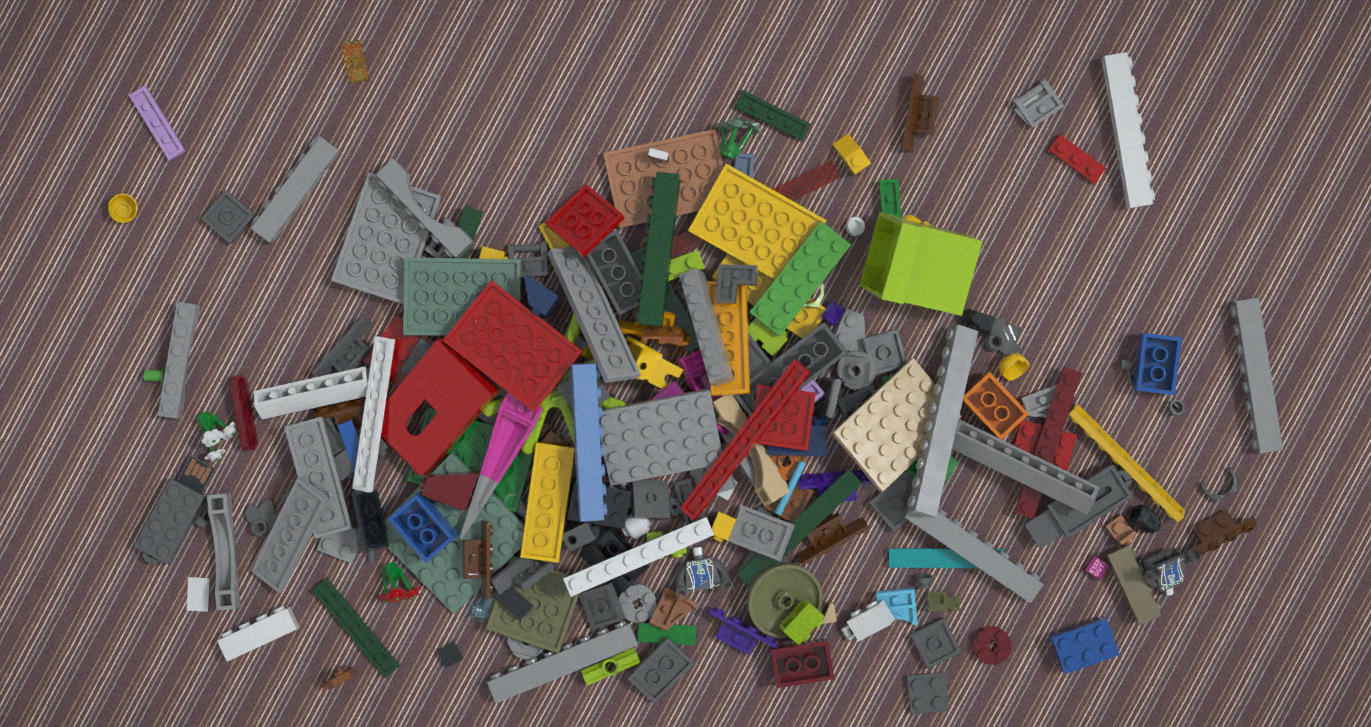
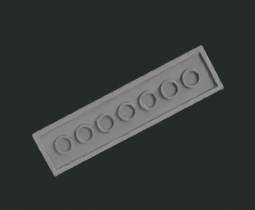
(594, 315)

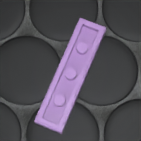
(157, 123)

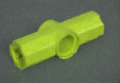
(622, 661)

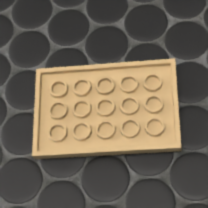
(889, 425)

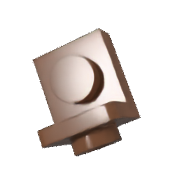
(1120, 530)

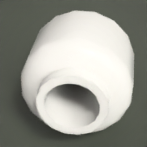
(636, 527)

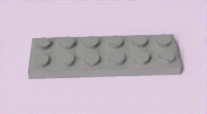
(316, 464)
(290, 534)

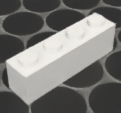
(258, 634)

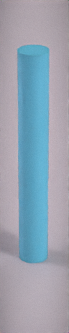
(791, 485)

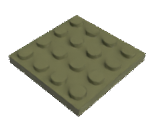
(548, 618)

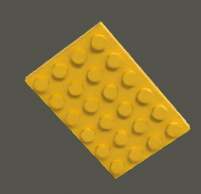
(753, 222)

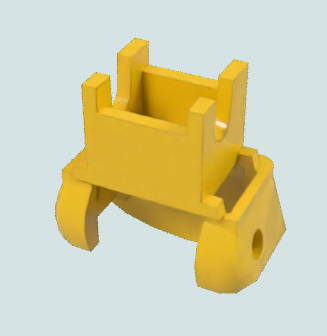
(656, 366)

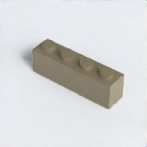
(1134, 588)

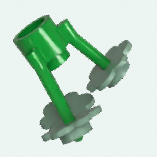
(730, 148)

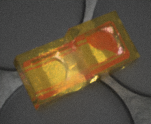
(355, 61)

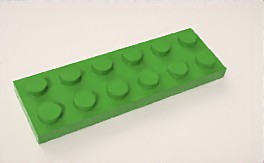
(800, 278)

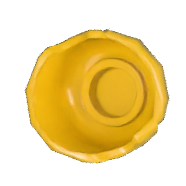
(122, 208)
(1013, 366)

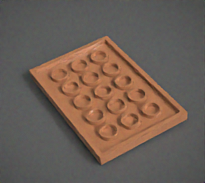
(631, 174)

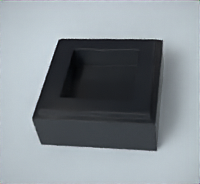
(450, 654)

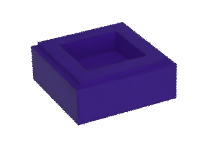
(833, 313)

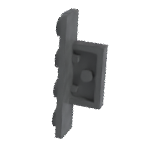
(348, 352)
(522, 572)

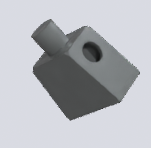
(584, 534)

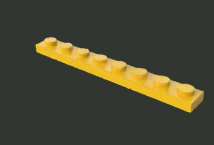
(1122, 458)

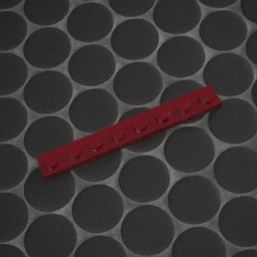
(1050, 435)

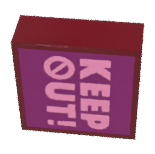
(1096, 567)

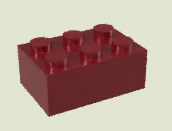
(802, 663)

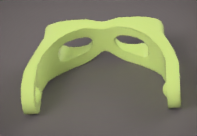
(817, 303)

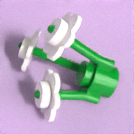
(211, 436)

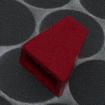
(451, 488)

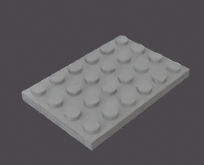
(381, 239)
(660, 437)

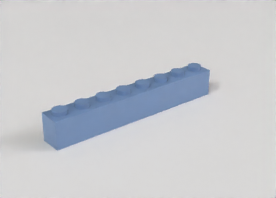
(587, 441)

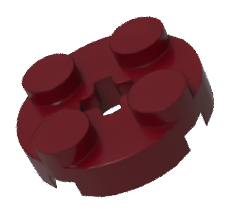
(984, 653)

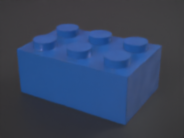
(1157, 363)
(423, 526)
(1084, 645)

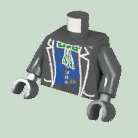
(1168, 569)
(701, 574)

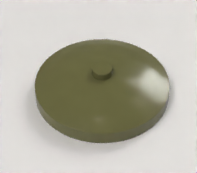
(777, 594)

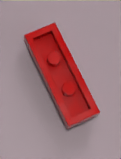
(1077, 159)

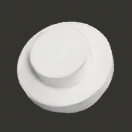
(855, 226)

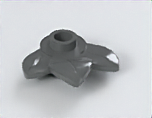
(1006, 336)
(263, 514)

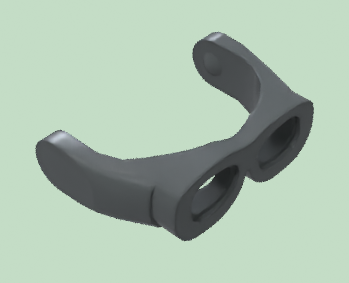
(1233, 488)

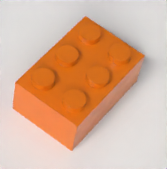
(994, 405)

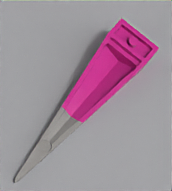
(696, 374)
(509, 434)

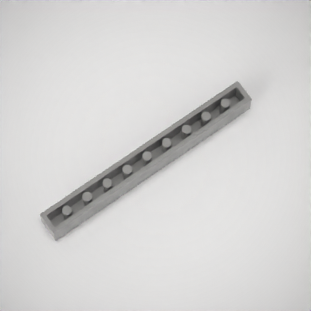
(942, 421)

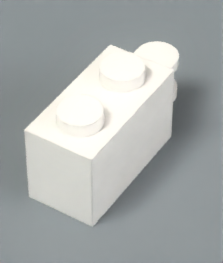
(868, 621)

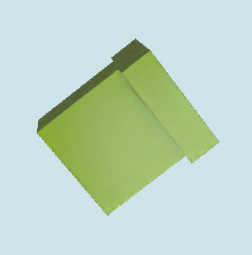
(920, 264)

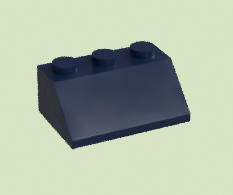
(540, 298)
(816, 443)

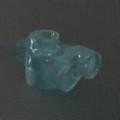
(483, 609)

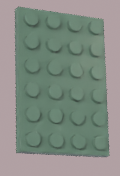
(444, 288)

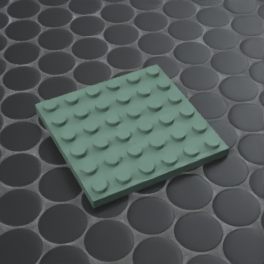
(445, 570)

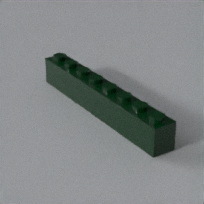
(659, 250)

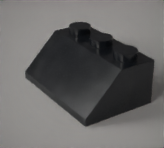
(368, 521)
(608, 545)

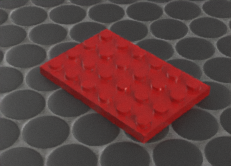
(512, 346)

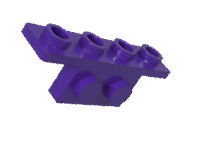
(824, 480)
(738, 635)

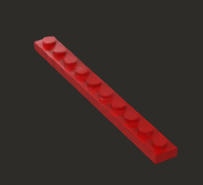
(745, 439)

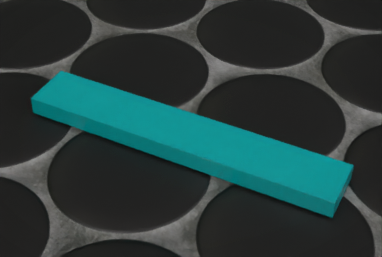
(928, 558)

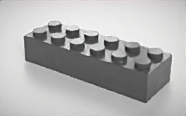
(815, 351)

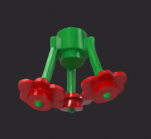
(391, 574)

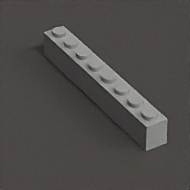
(1257, 375)
(1025, 467)
(979, 553)
(567, 661)

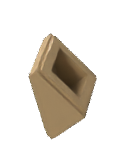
(830, 614)

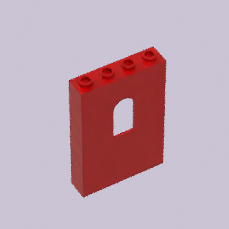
(452, 390)

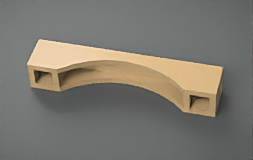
(768, 481)

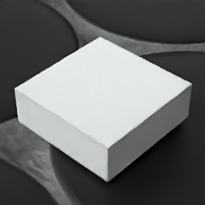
(657, 154)

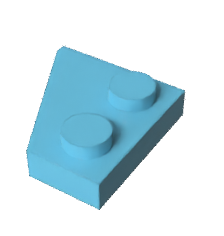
(900, 603)

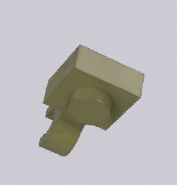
(941, 602)

